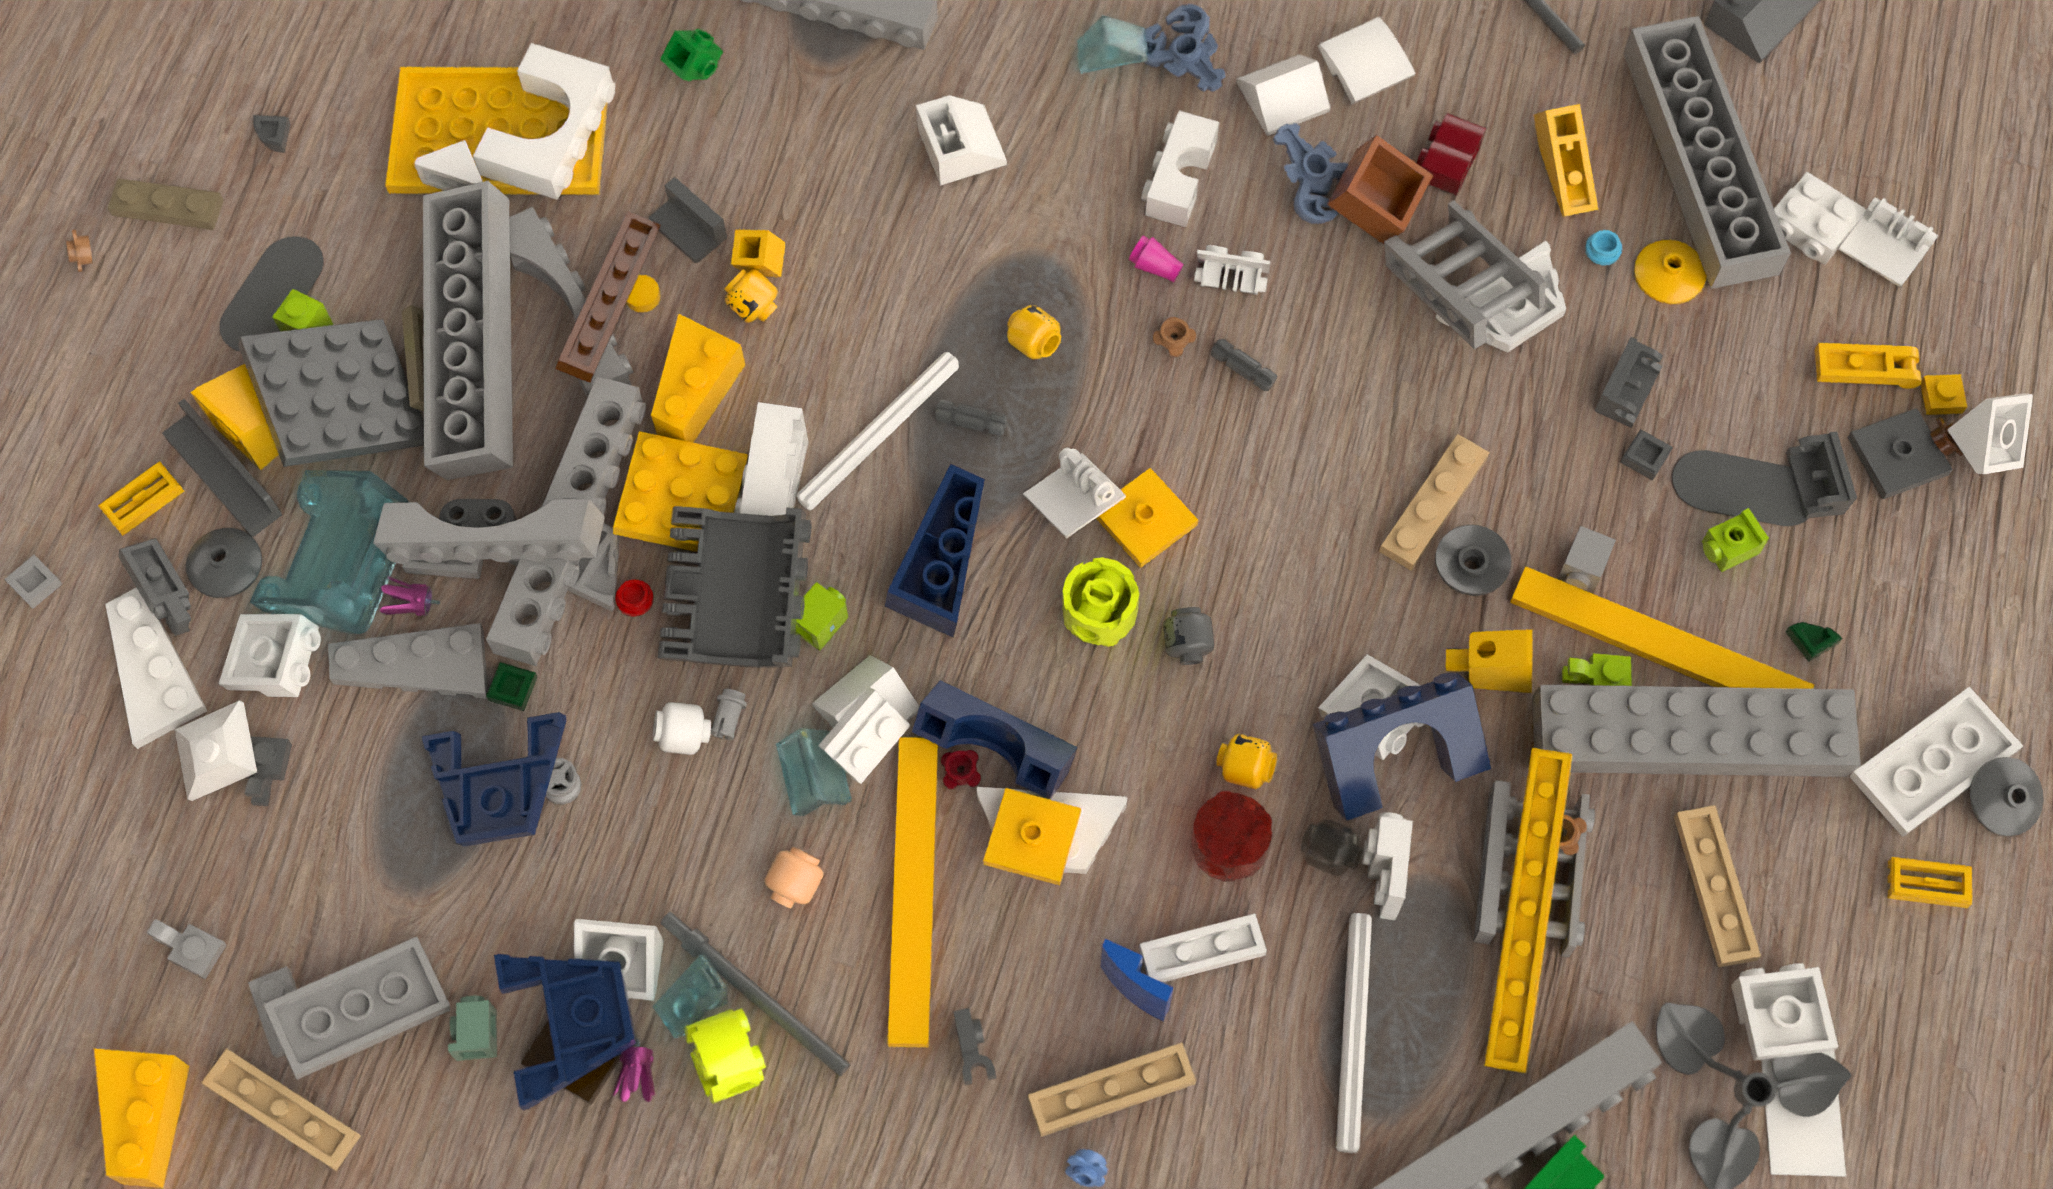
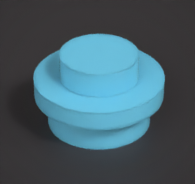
(1603, 247)

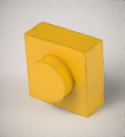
(1943, 394)

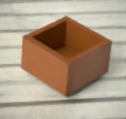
(1380, 189)

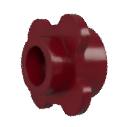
(965, 759)

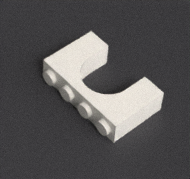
(548, 162)

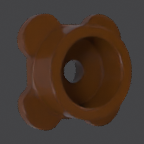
(1943, 438)

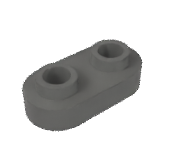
(477, 512)

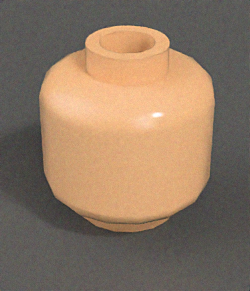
(794, 877)

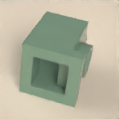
(473, 1029)

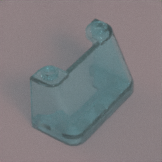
(337, 565)

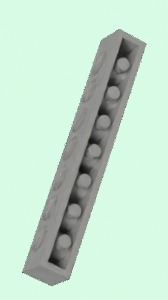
(605, 402)

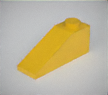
(1567, 158)

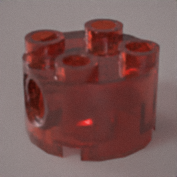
(1231, 836)

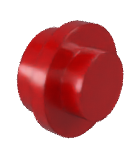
(634, 598)

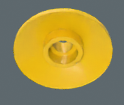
(1668, 283)

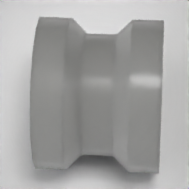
(572, 786)

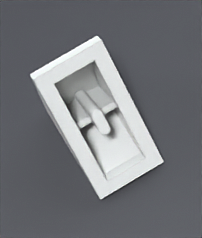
(448, 167)

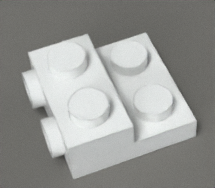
(1817, 217)
(270, 654)
(1366, 682)
(1388, 861)
(1784, 1012)

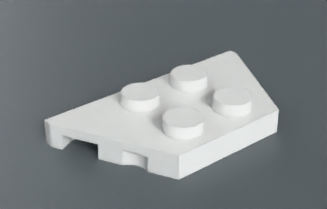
(1521, 319)
(1094, 826)

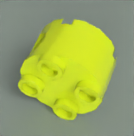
(1100, 601)
(724, 1055)

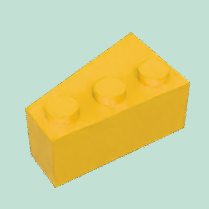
(694, 379)
(139, 1113)

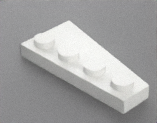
(151, 674)

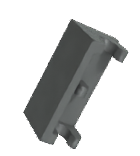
(1630, 383)
(1821, 475)

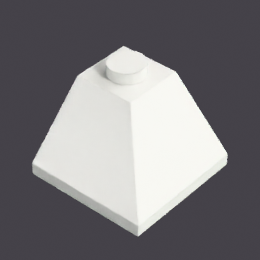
(215, 751)

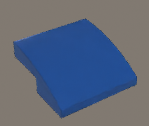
(1124, 972)

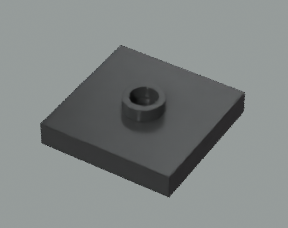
(1899, 453)

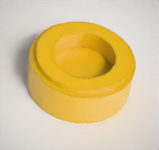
(644, 295)

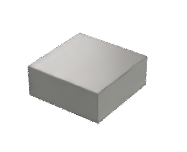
(33, 581)

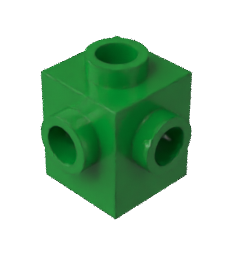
(692, 54)

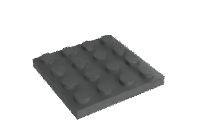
(332, 391)

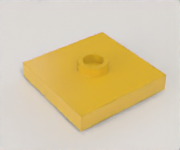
(1147, 518)
(1032, 836)

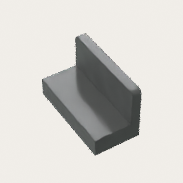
(689, 222)

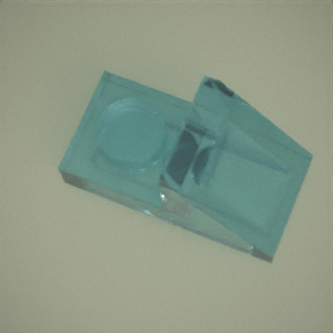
(691, 996)

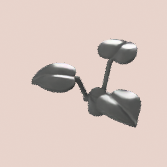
(1722, 1151)

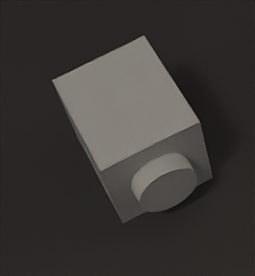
(1586, 559)

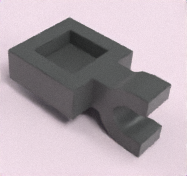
(271, 764)
(970, 1035)

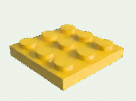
(675, 474)

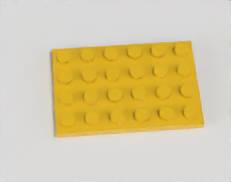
(459, 104)

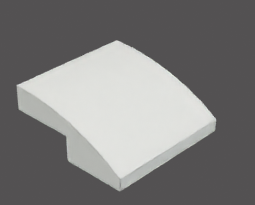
(1366, 60)

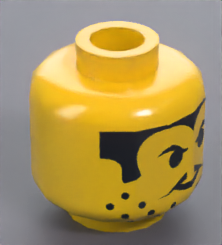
(751, 296)
(1033, 332)
(1247, 761)

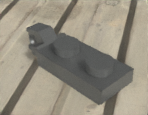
(158, 583)

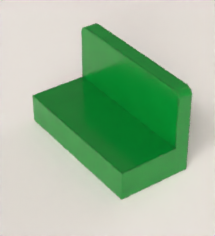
(1568, 1170)

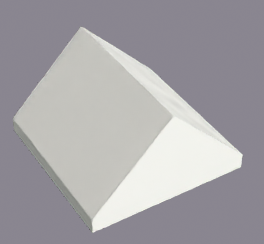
(1286, 93)
(1995, 433)
(871, 674)
(632, 945)

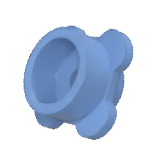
(1087, 1168)

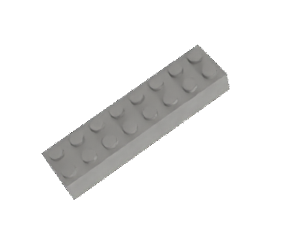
(1706, 153)
(467, 331)
(1699, 729)

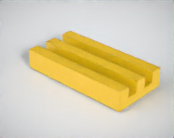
(145, 502)
(1931, 897)

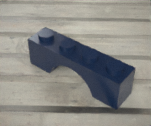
(957, 718)

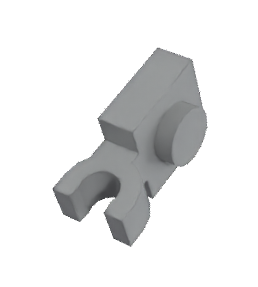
(192, 950)

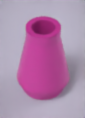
(1155, 259)

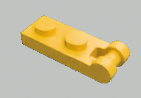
(1867, 364)

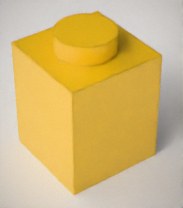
(758, 251)

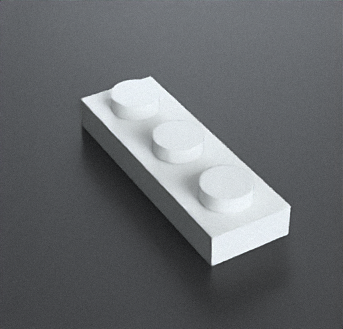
(1203, 949)

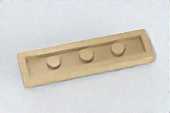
(1434, 502)
(1717, 886)
(1111, 1089)
(281, 1109)

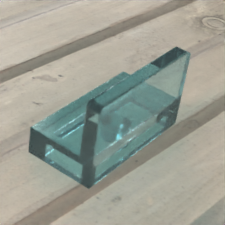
(810, 772)

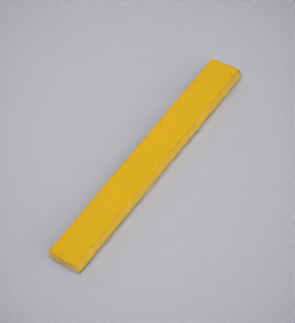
(1645, 635)
(913, 894)
(1528, 911)

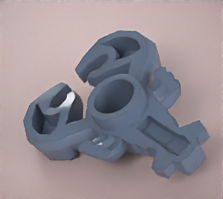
(1186, 51)
(1313, 172)

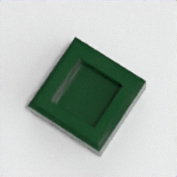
(511, 686)

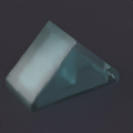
(1111, 45)

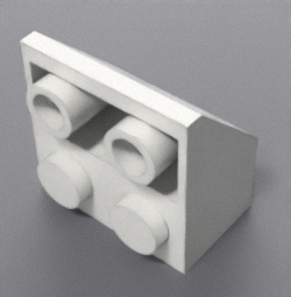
(958, 138)

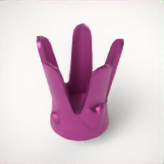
(417, 594)
(635, 1066)

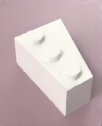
(774, 461)

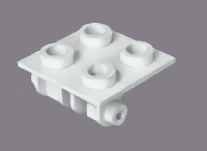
(1888, 241)
(1217, 258)
(1074, 493)

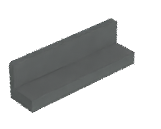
(222, 471)

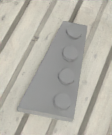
(428, 660)

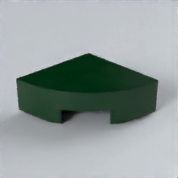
(1813, 639)

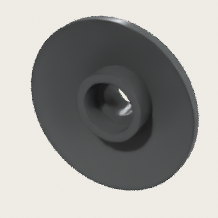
(1475, 545)
(230, 575)
(1993, 800)

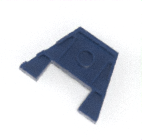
(499, 797)
(585, 1014)

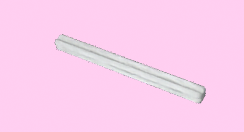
(877, 431)
(1354, 1033)

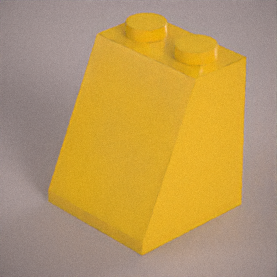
(237, 414)

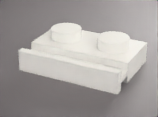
(864, 735)

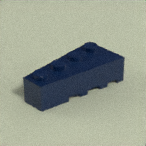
(936, 564)

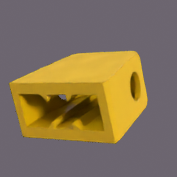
(1496, 660)

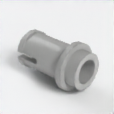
(728, 713)

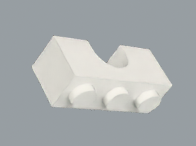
(1187, 143)

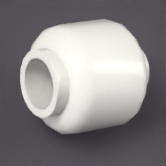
(681, 728)

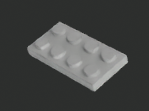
(356, 1007)

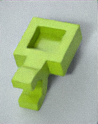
(1599, 671)

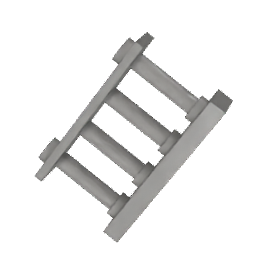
(1451, 301)
(1496, 882)

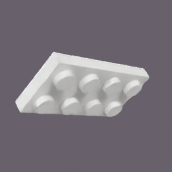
(1934, 761)

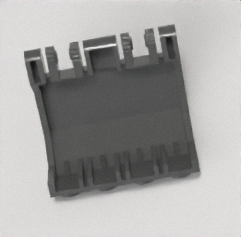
(740, 589)

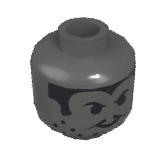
(1188, 635)

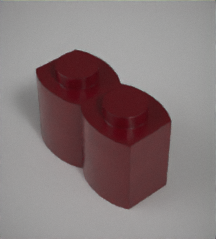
(1451, 152)

